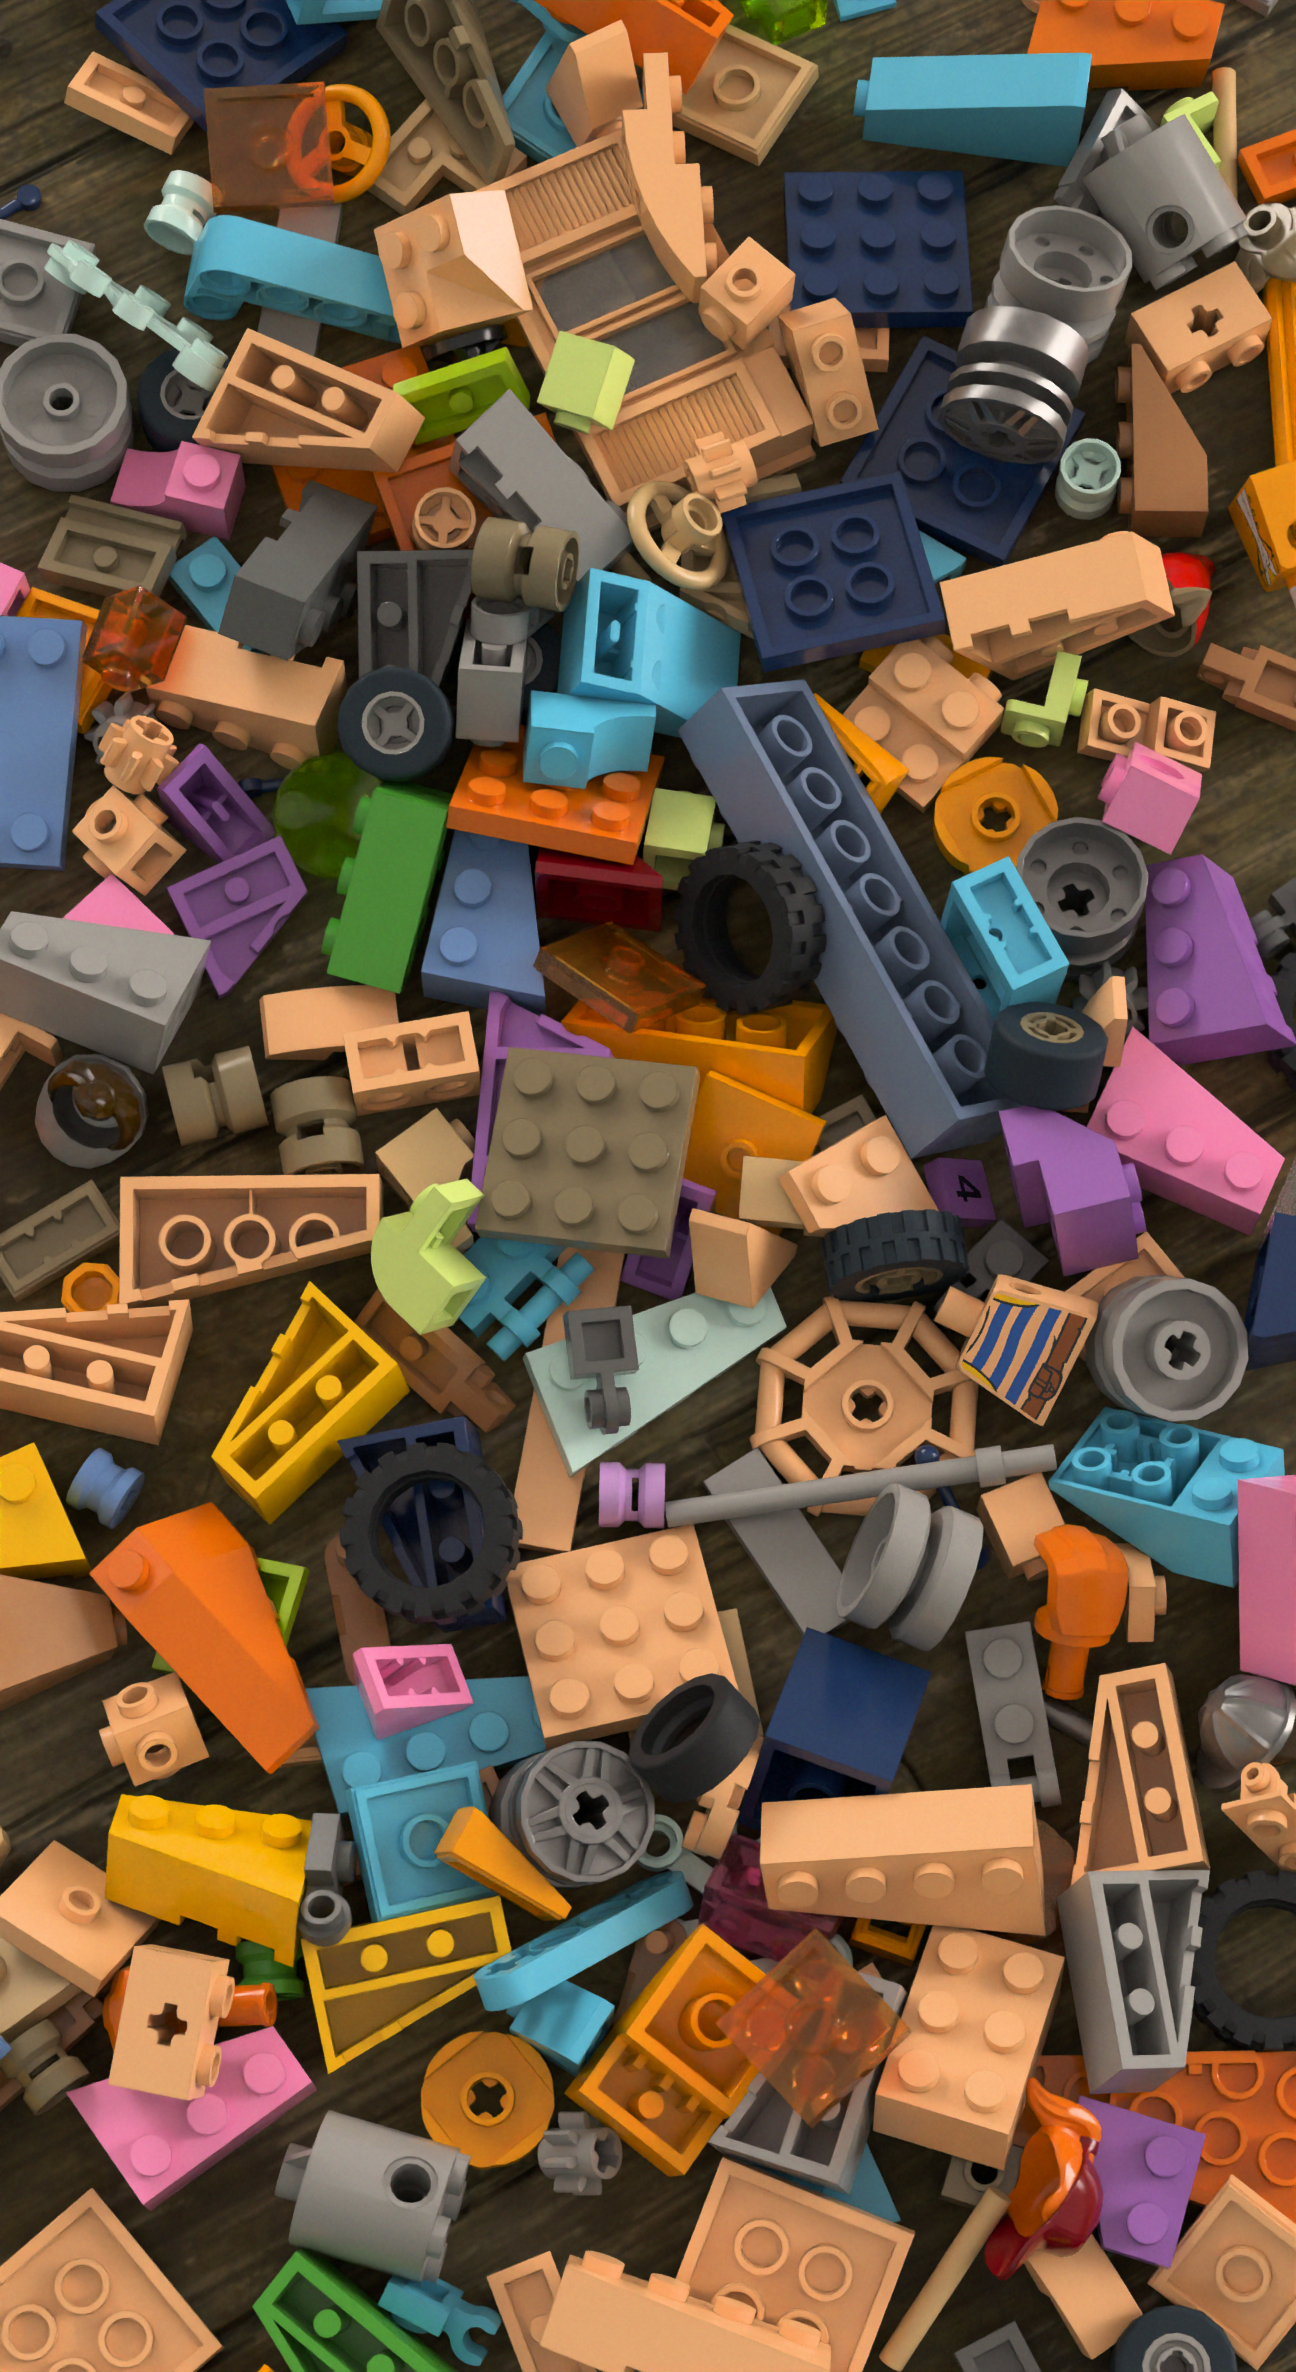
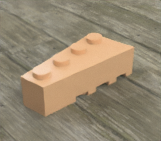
(231, 1231)
(909, 1858)
(656, 2327)

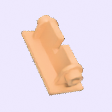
(1266, 1813)

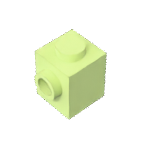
(585, 382)
(678, 832)

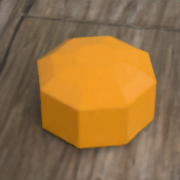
(90, 1288)

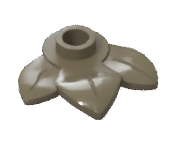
(1269, 245)

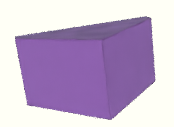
(212, 807)
(671, 1275)

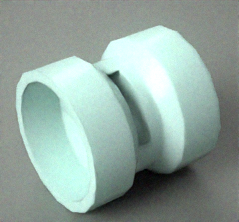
(182, 213)
(1089, 465)

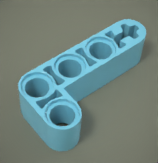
(288, 273)

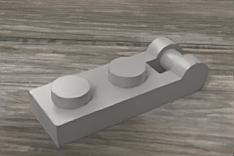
(1012, 1707)

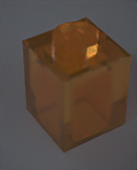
(134, 640)

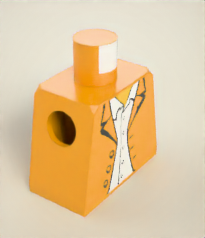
(1267, 525)

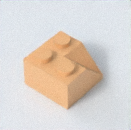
(453, 267)

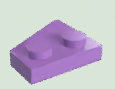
(1144, 2181)

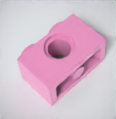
(1149, 796)

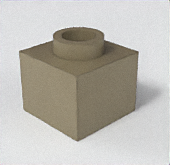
(962, 2189)

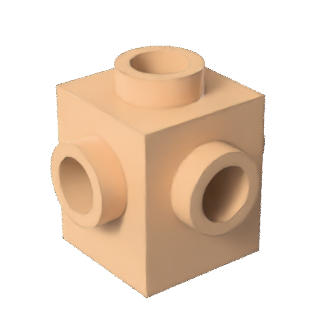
(128, 839)
(152, 1730)

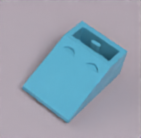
(644, 647)
(1166, 1488)

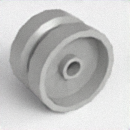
(65, 412)
(1203, 1352)
(909, 1567)

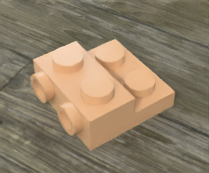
(926, 715)

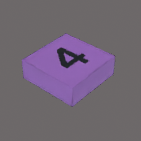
(960, 1189)

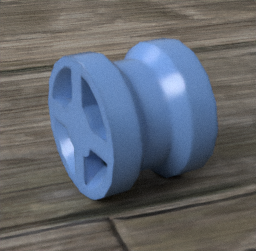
(105, 1488)

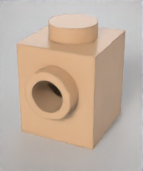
(745, 294)

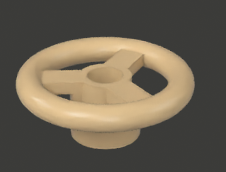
(687, 526)

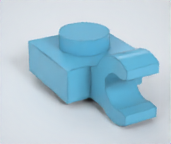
(438, 2309)

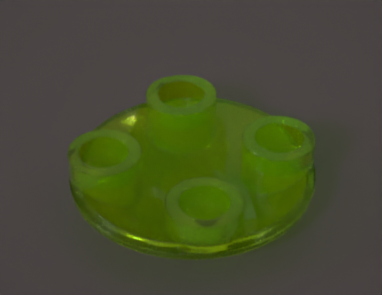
(318, 810)

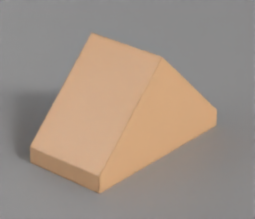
(735, 1258)

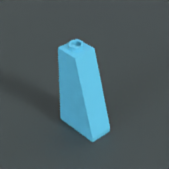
(978, 104)

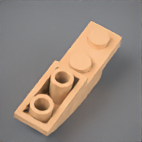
(662, 184)

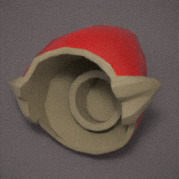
(1190, 592)

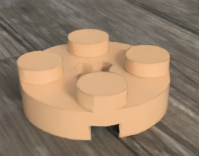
(711, 1831)

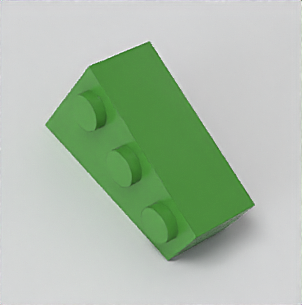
(388, 885)
(334, 2326)

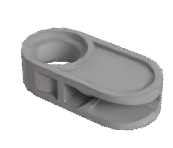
(505, 622)

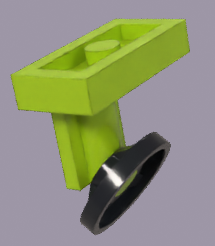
(467, 388)

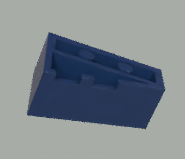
(436, 1523)

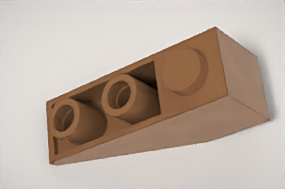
(1165, 461)

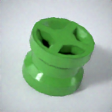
(261, 1968)

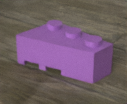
(1204, 967)

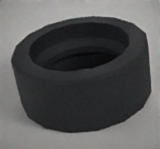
(694, 1738)

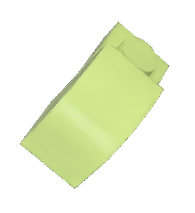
(417, 1263)

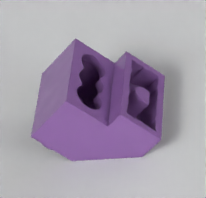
(1076, 1185)

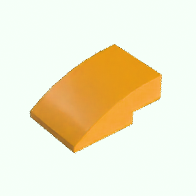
(665, 2065)

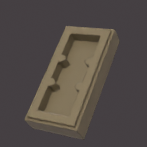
(56, 1240)

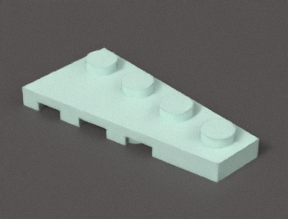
(677, 1353)

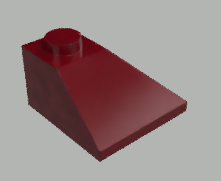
(598, 890)

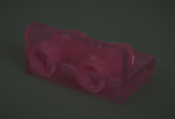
(738, 1909)

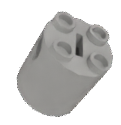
(1150, 181)
(374, 2196)

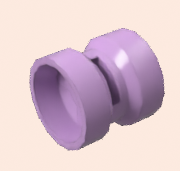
(616, 1495)

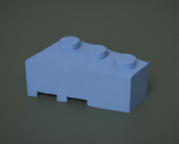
(485, 927)

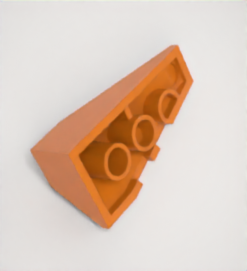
(204, 1609)

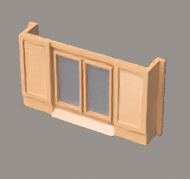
(602, 281)

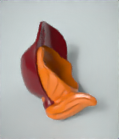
(1056, 2189)

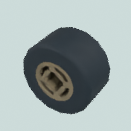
(1046, 1056)

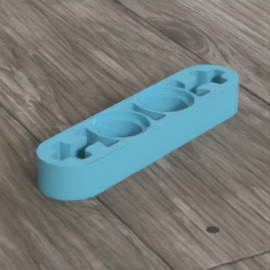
(583, 1941)

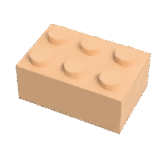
(973, 2045)

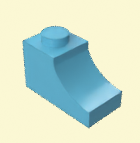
(584, 737)

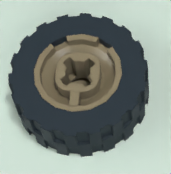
(895, 1255)

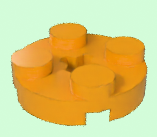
(996, 785)
(493, 2061)

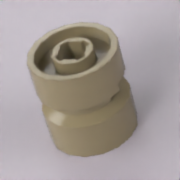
(533, 565)
(215, 1095)
(316, 1121)

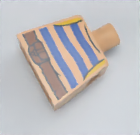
(1019, 1340)

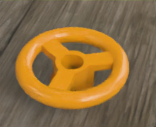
(362, 154)

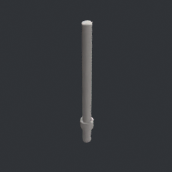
(987, 1467)

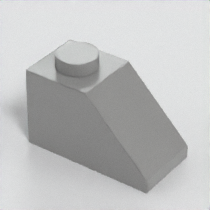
(490, 691)

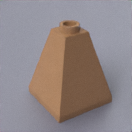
(52, 1635)

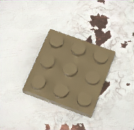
(588, 1152)

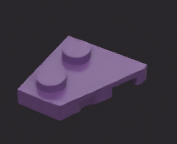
(239, 908)

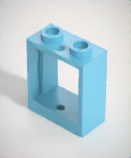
(1003, 938)

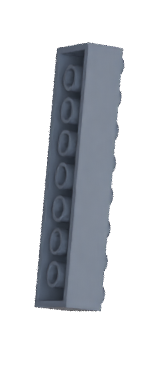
(886, 957)

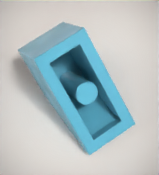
(563, 2024)

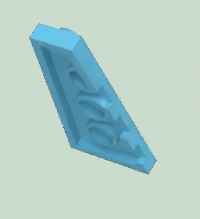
(493, 1731)

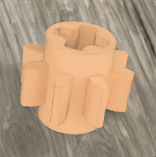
(721, 471)
(138, 754)

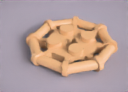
(865, 1370)

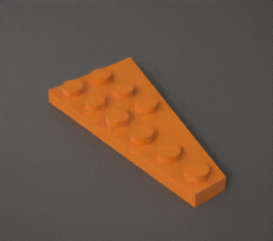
(1231, 2096)

